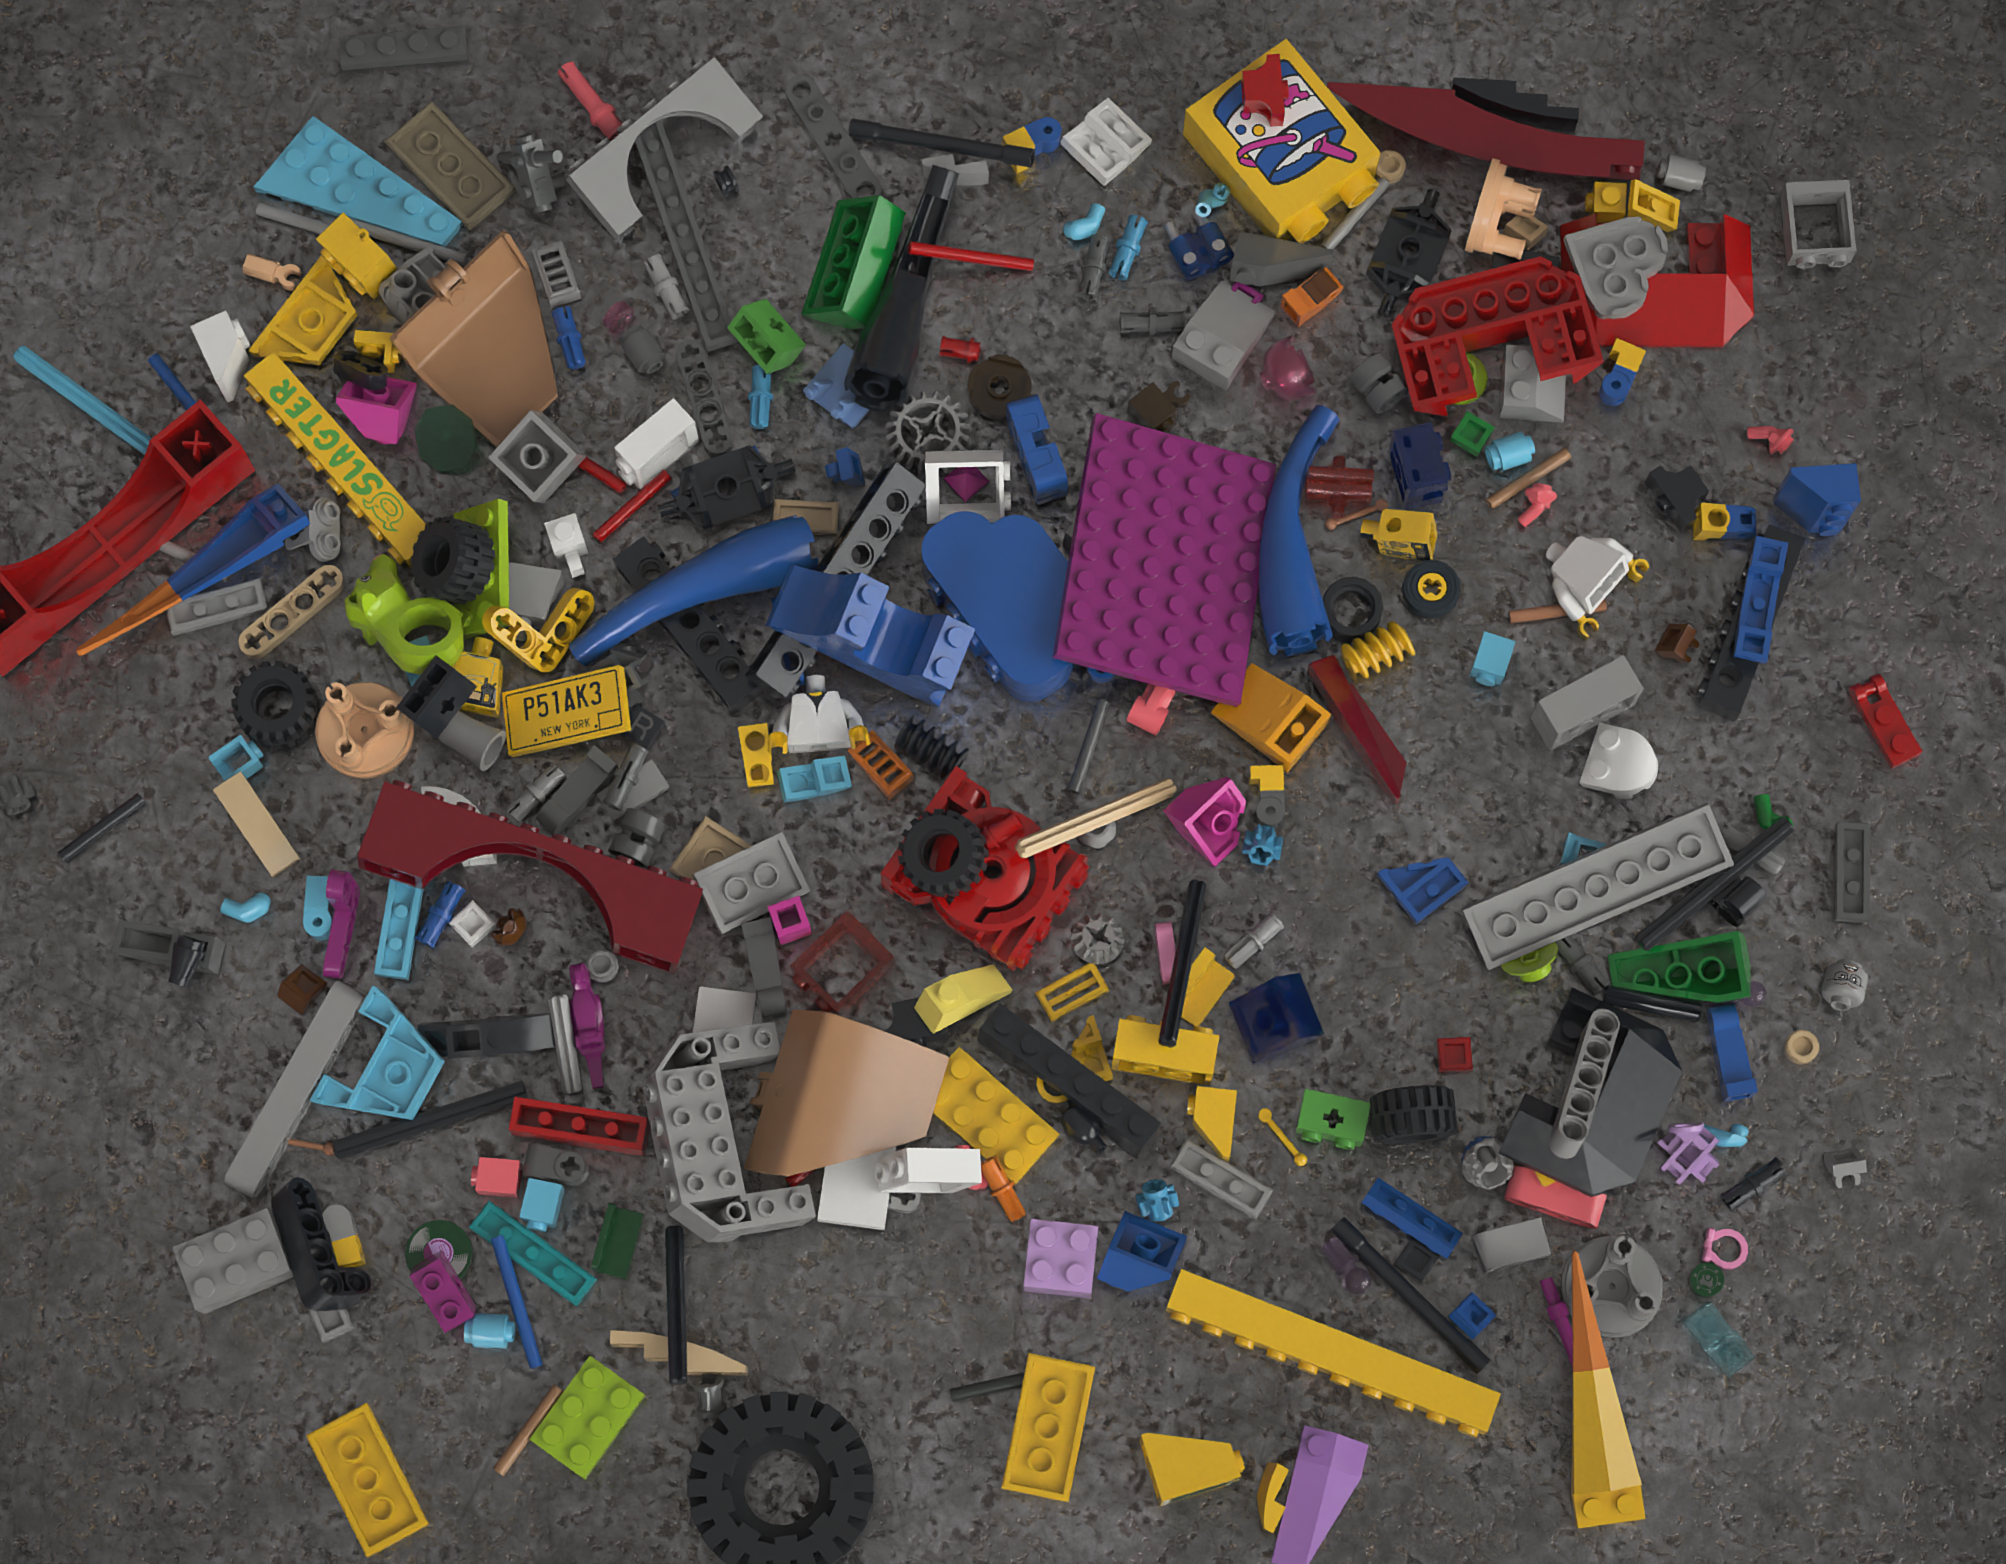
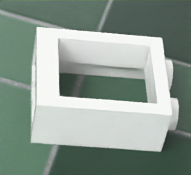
(656, 444)
(974, 458)
(928, 1170)

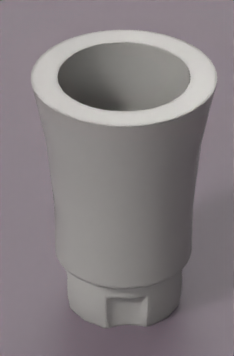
(474, 740)

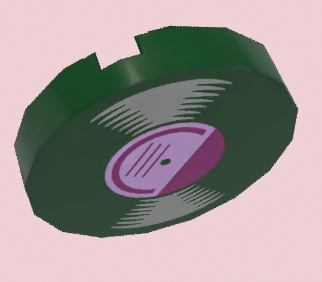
(438, 1236)

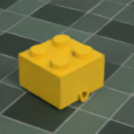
(355, 256)

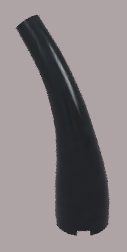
(890, 341)

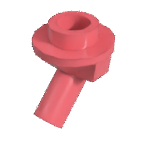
(1778, 438)
(1541, 497)

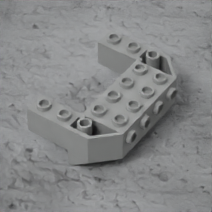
(697, 1138)

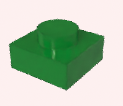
(1472, 434)

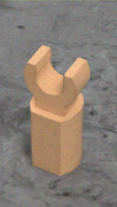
(270, 270)

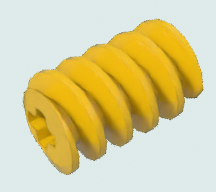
(1376, 649)

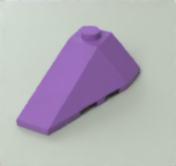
(1320, 1484)

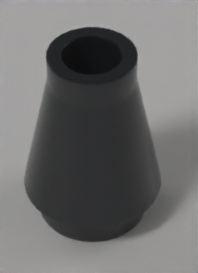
(185, 959)

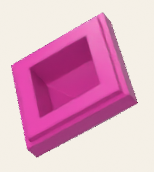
(966, 481)

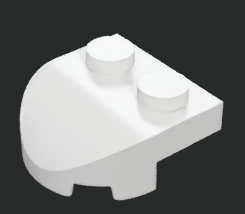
(1619, 762)

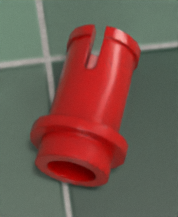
(960, 349)
(1001, 829)

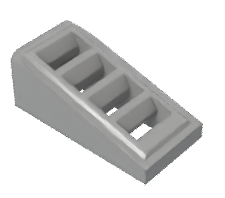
(563, 295)

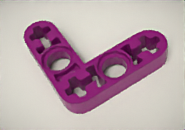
(344, 896)

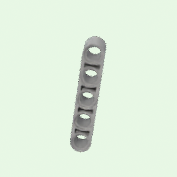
(1588, 1067)

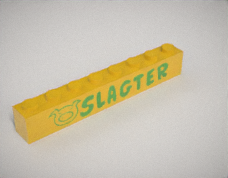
(336, 455)

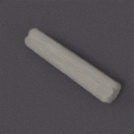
(565, 1044)

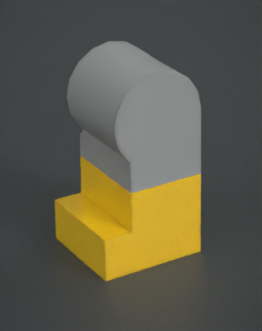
(344, 1236)

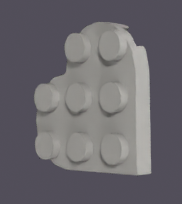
(1616, 263)

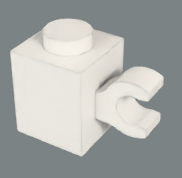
(567, 542)

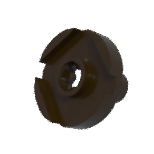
(990, 372)

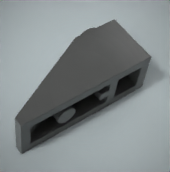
(1271, 260)

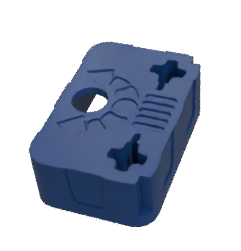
(1038, 458)

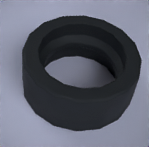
(1359, 586)

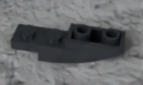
(489, 1035)

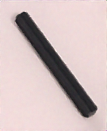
(676, 1305)

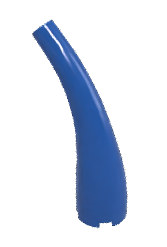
(736, 566)
(1288, 586)

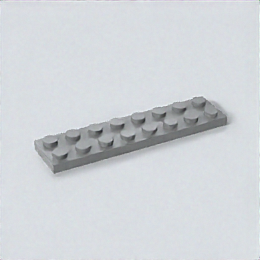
(1597, 886)

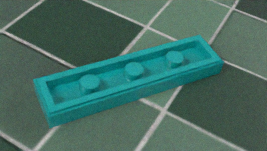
(534, 1254)

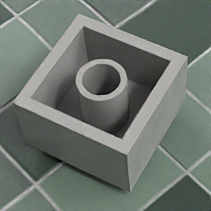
(537, 456)

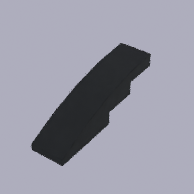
(1524, 108)

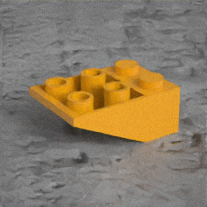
(1274, 717)

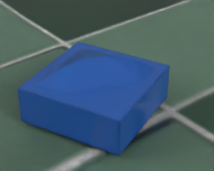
(1472, 1315)

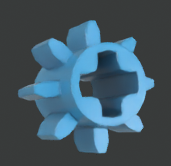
(1262, 845)
(1157, 1200)

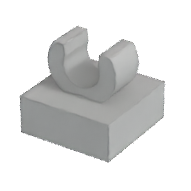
(1844, 1163)

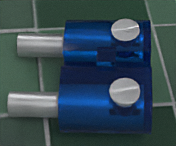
(1199, 250)

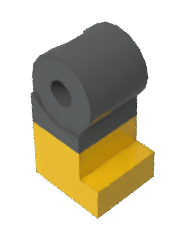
(1270, 792)

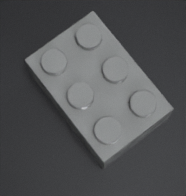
(1586, 701)
(233, 1261)

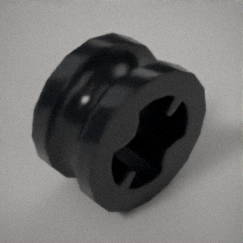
(726, 181)

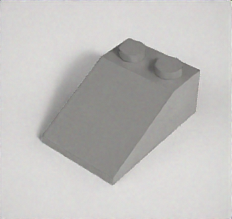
(1222, 335)

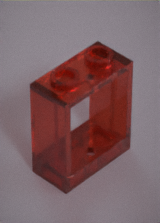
(865, 940)

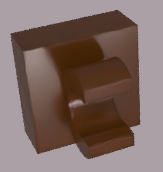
(1676, 642)

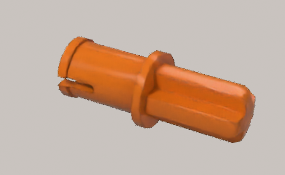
(1002, 1188)

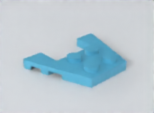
(397, 1072)

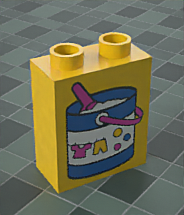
(1288, 171)

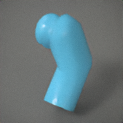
(1211, 199)
(248, 910)

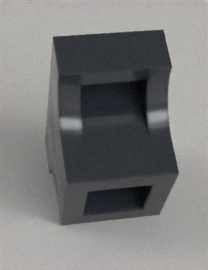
(1677, 494)
(910, 1025)

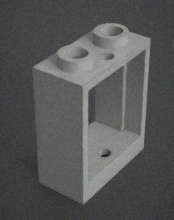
(1818, 193)

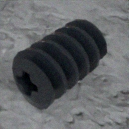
(929, 748)

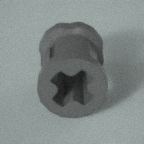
(709, 1395)

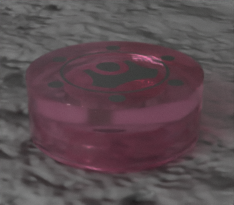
(618, 316)

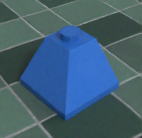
(1140, 1254)

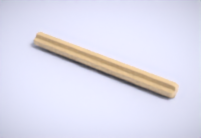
(1095, 818)

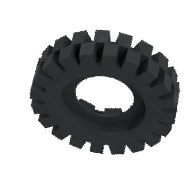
(773, 1424)

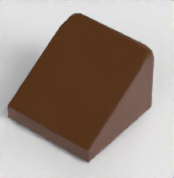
(301, 989)

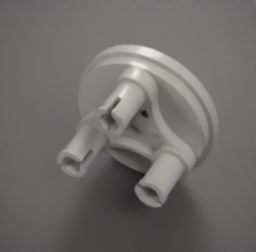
(1620, 1282)

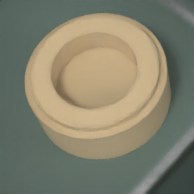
(1391, 166)
(1801, 1047)

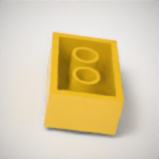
(1140, 1052)

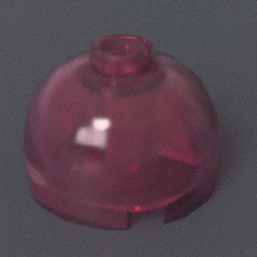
(1287, 371)

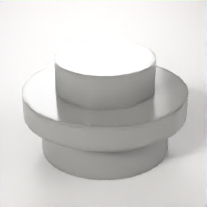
(602, 966)

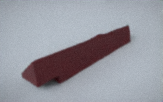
(1359, 725)

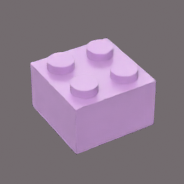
(1060, 1258)

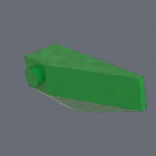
(1696, 969)

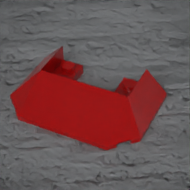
(1688, 307)
(1488, 310)

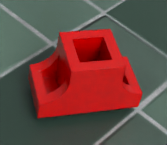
(1265, 91)

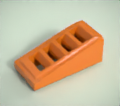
(897, 784)

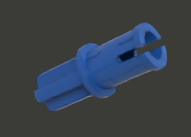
(568, 337)

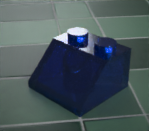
(1276, 1017)

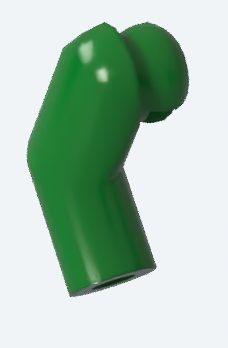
(1764, 812)

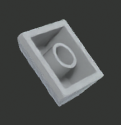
(1522, 391)

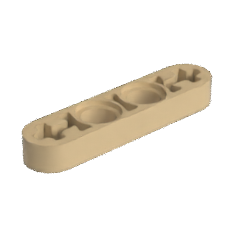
(295, 616)

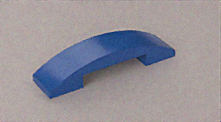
(1759, 599)

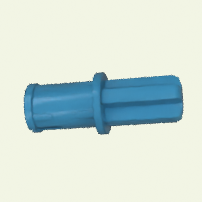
(760, 398)

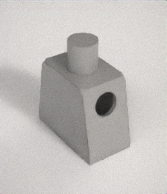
(533, 593)

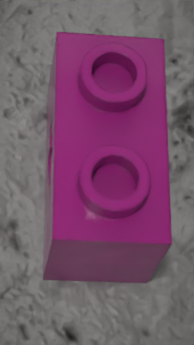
(443, 1291)

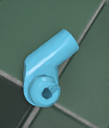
(1085, 227)
(1734, 1138)

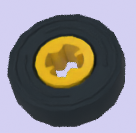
(1433, 573)

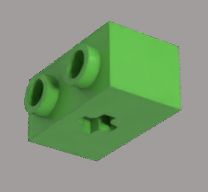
(766, 336)
(1350, 1112)

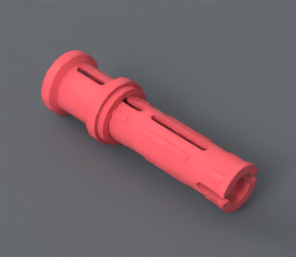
(601, 114)

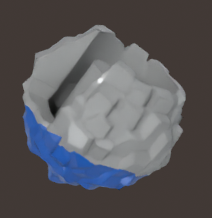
(1484, 1165)

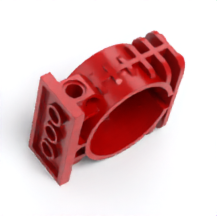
(1007, 933)

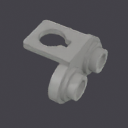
(323, 531)

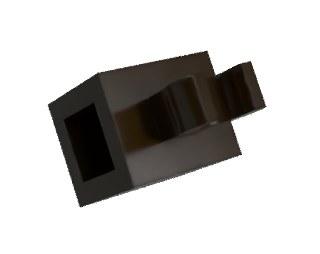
(1157, 408)

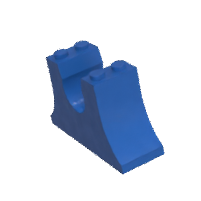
(864, 630)

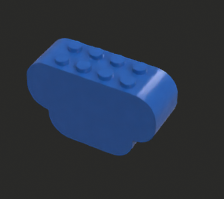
(1007, 587)

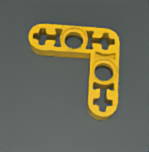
(538, 641)

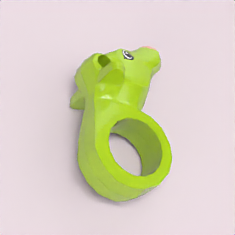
(388, 614)

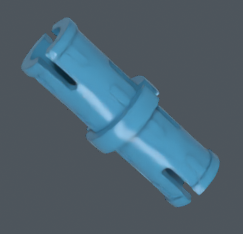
(1127, 247)

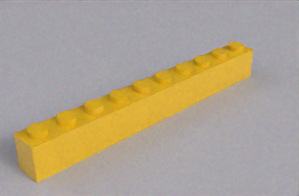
(1332, 1352)

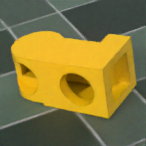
(756, 755)

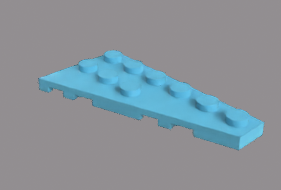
(338, 177)

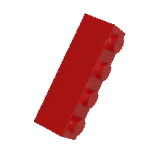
(579, 1126)

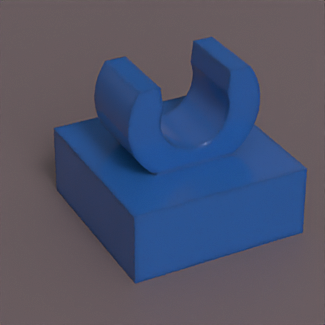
(847, 468)

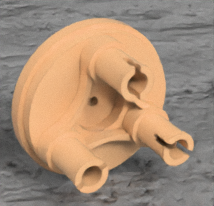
(1499, 196)
(363, 730)

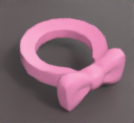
(1709, 1255)

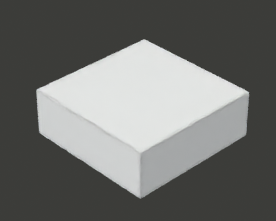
(472, 924)

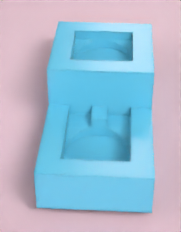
(814, 779)

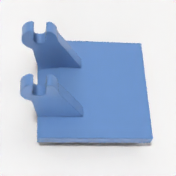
(829, 390)

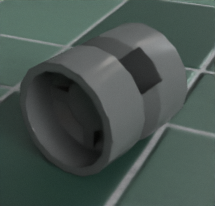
(1379, 383)
(641, 827)

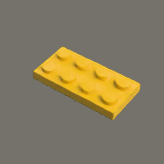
(991, 1117)

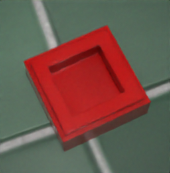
(1454, 1055)

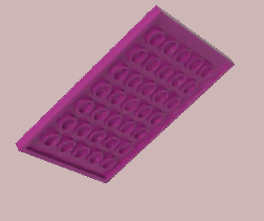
(1164, 561)

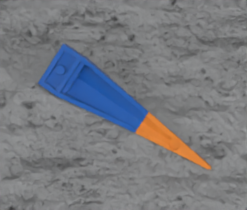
(245, 539)

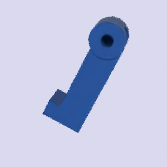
(1730, 1053)

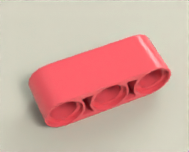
(1554, 1200)

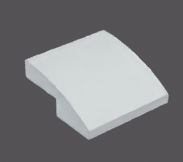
(1106, 141)

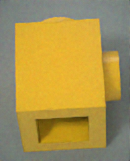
(1607, 201)

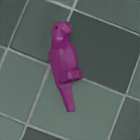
(587, 1022)

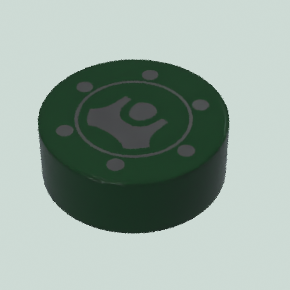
(1706, 1280)

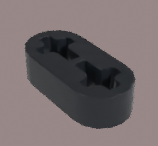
(360, 370)

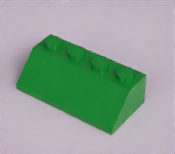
(854, 261)

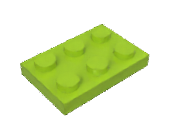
(587, 1417)

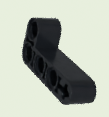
(1737, 899)
(310, 1251)

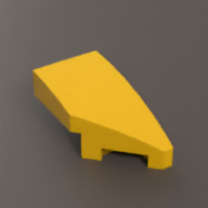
(1090, 1051)
(1270, 1484)

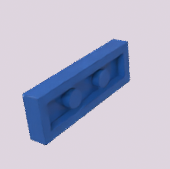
(1412, 1218)

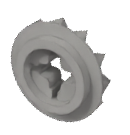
(1100, 952)

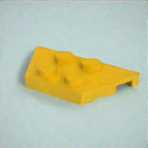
(308, 320)

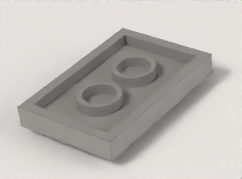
(750, 882)

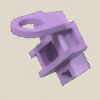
(1686, 1149)

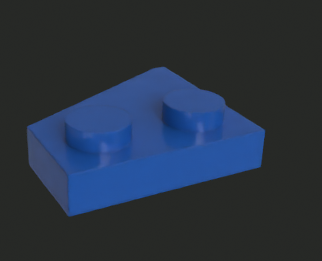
(1423, 886)

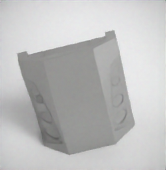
(408, 286)

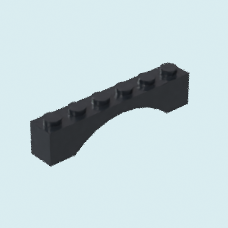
(1029, 1049)

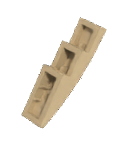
(699, 1359)

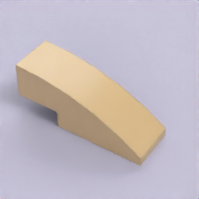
(256, 824)

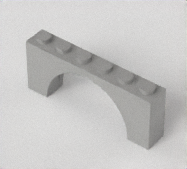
(704, 95)

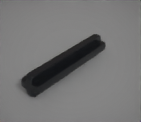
(1652, 1003)

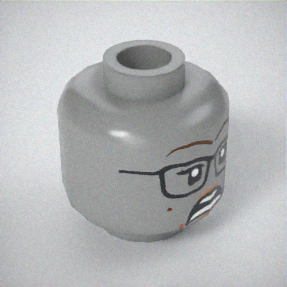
(1844, 984)

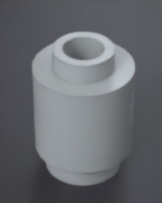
(1681, 173)

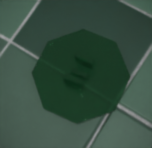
(445, 437)

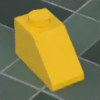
(1214, 1117)

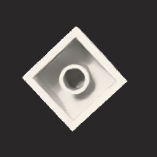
(224, 350)

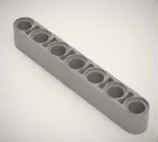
(294, 1090)

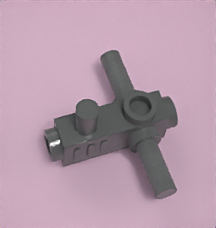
(531, 161)

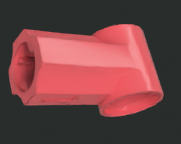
(1151, 708)

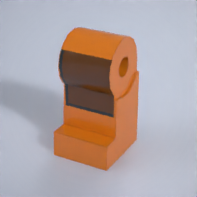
(1311, 296)

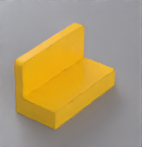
(1205, 987)

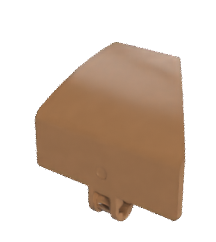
(483, 340)
(841, 1095)

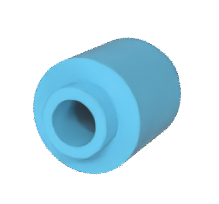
(1509, 451)
(489, 1330)

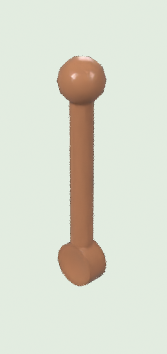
(1332, 523)
(327, 1148)

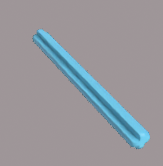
(82, 398)

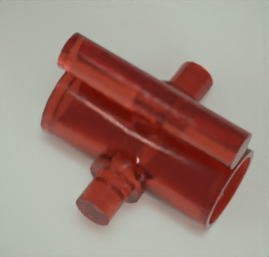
(1339, 485)

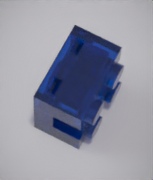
(1418, 465)

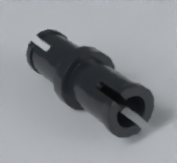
(1753, 1184)

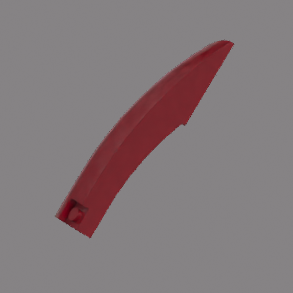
(1471, 131)

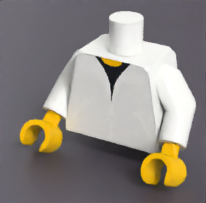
(1588, 574)
(817, 722)

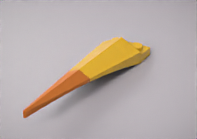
(1603, 1463)

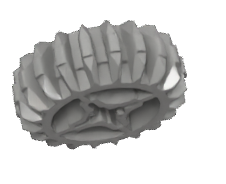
(906, 419)

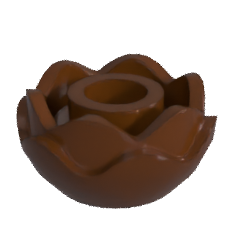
(510, 928)

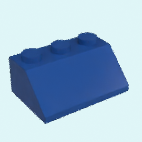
(1820, 496)

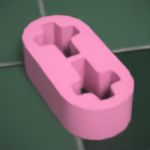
(1165, 949)

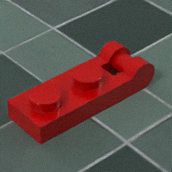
(1885, 721)

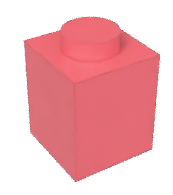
(497, 1177)

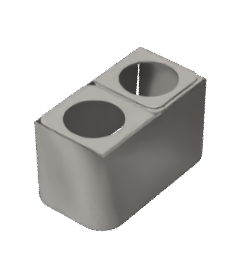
(1512, 1244)

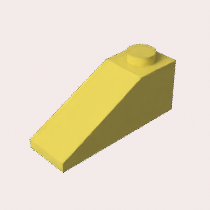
(960, 996)

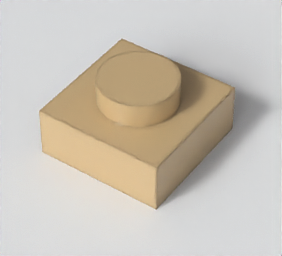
(1526, 229)

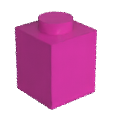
(789, 920)

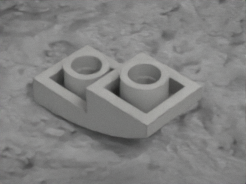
(971, 171)

